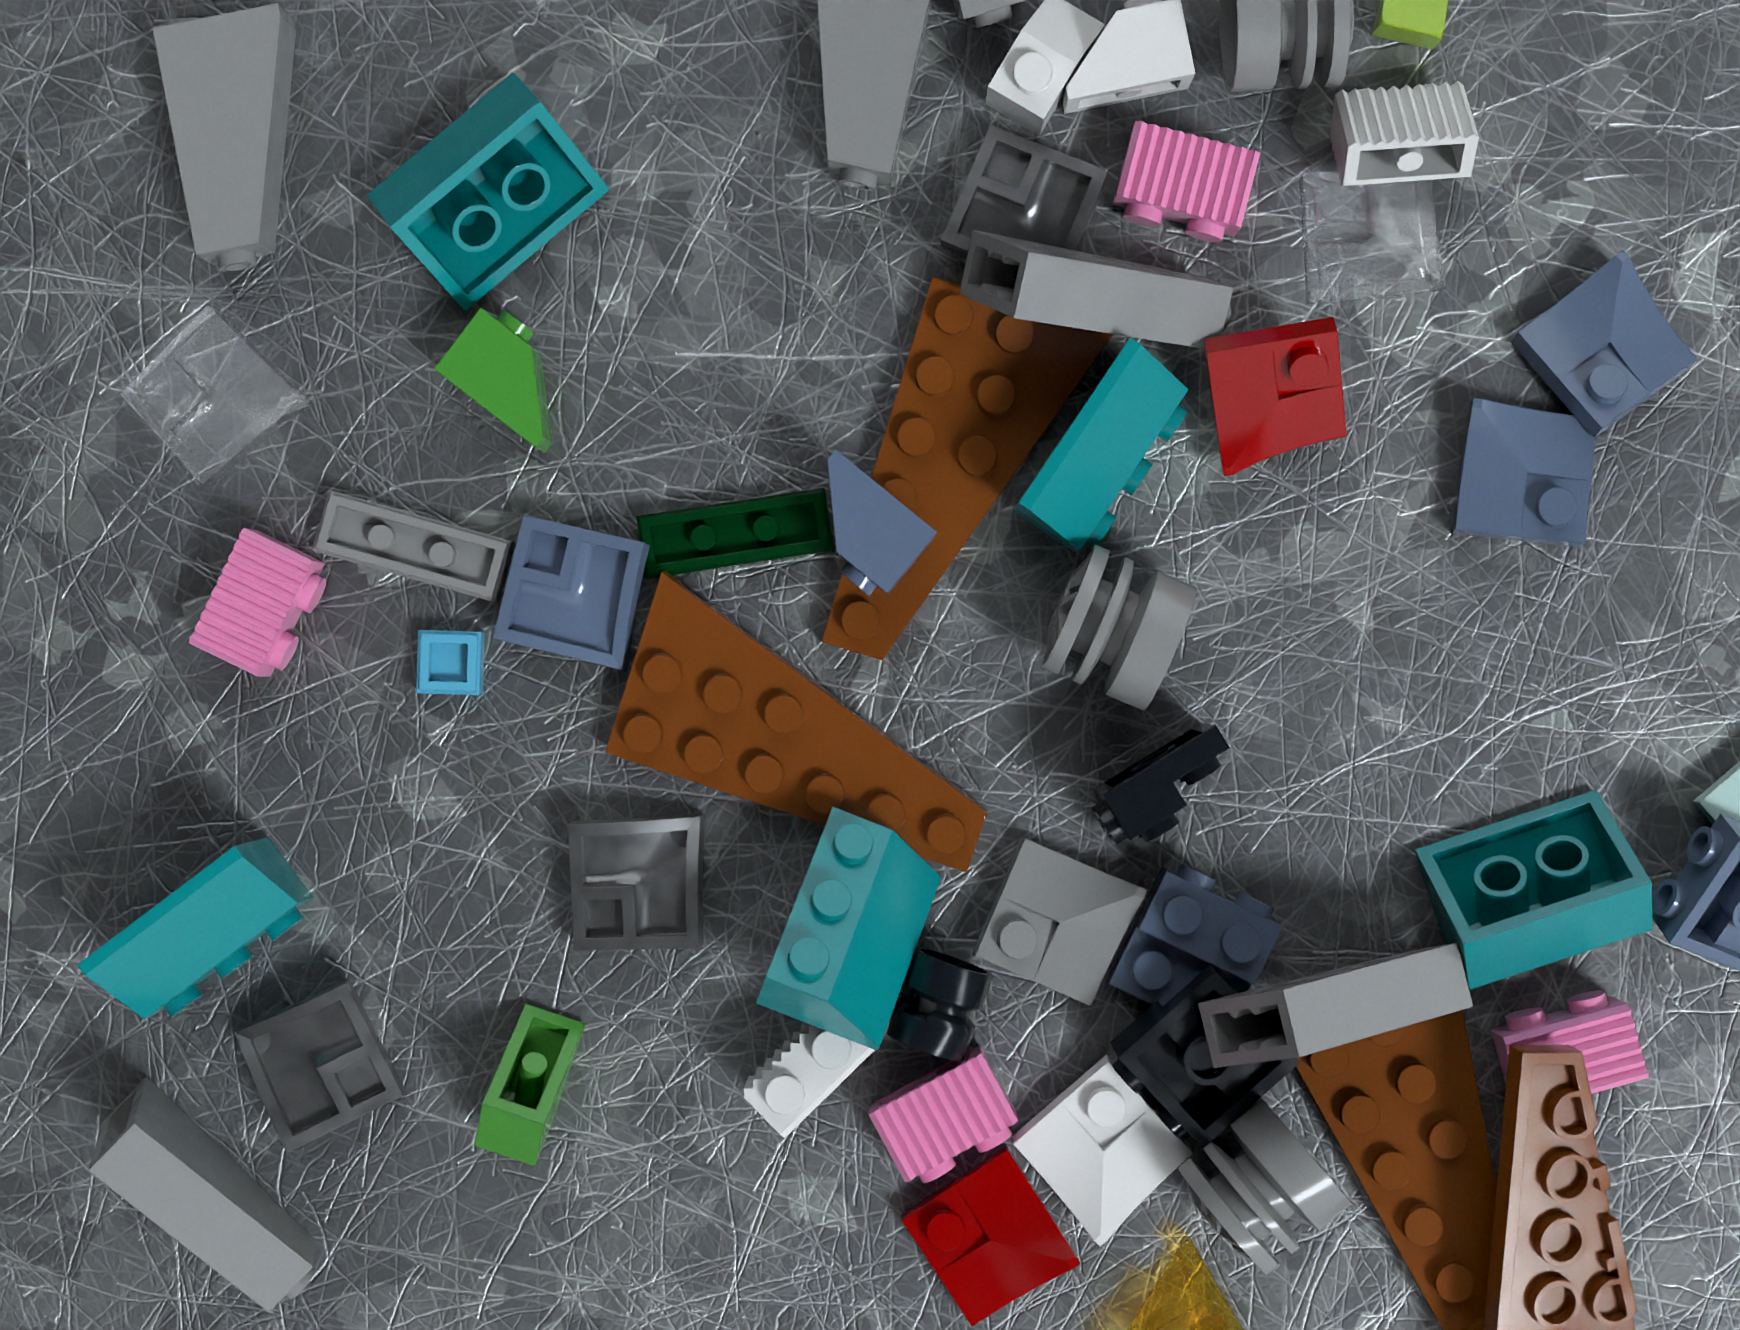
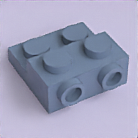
(1704, 901)
(1187, 930)

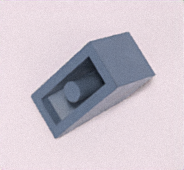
(872, 528)

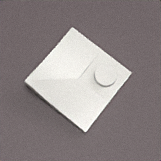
(1101, 1149)

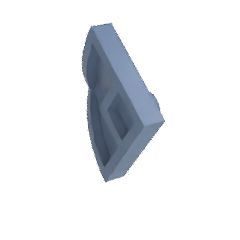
(1605, 346)
(1524, 475)
(572, 592)

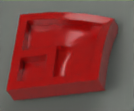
(1275, 390)
(990, 1236)

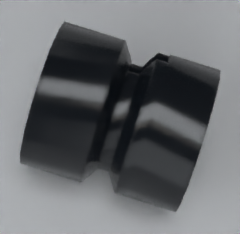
(939, 1004)

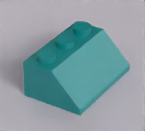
(488, 191)
(1105, 449)
(1536, 888)
(200, 930)
(851, 931)

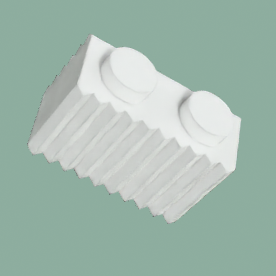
(1403, 134)
(802, 1076)

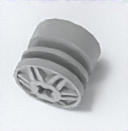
(1303, 32)
(1119, 627)
(1263, 1187)

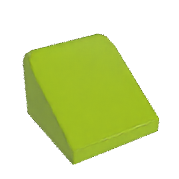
(1411, 21)

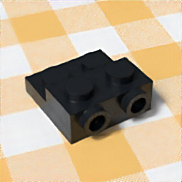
(1144, 795)
(1172, 1059)

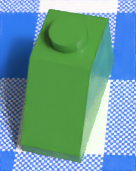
(502, 374)
(528, 1085)

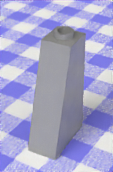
(867, 82)
(228, 122)
(1093, 291)
(1335, 1006)
(201, 1197)

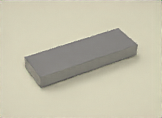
(413, 546)

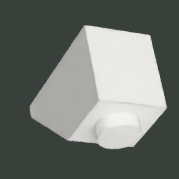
(1135, 57)
(1042, 63)

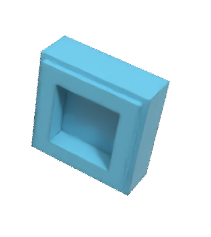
(450, 662)

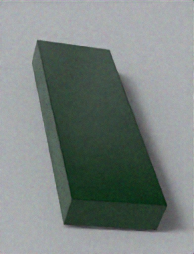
(736, 533)

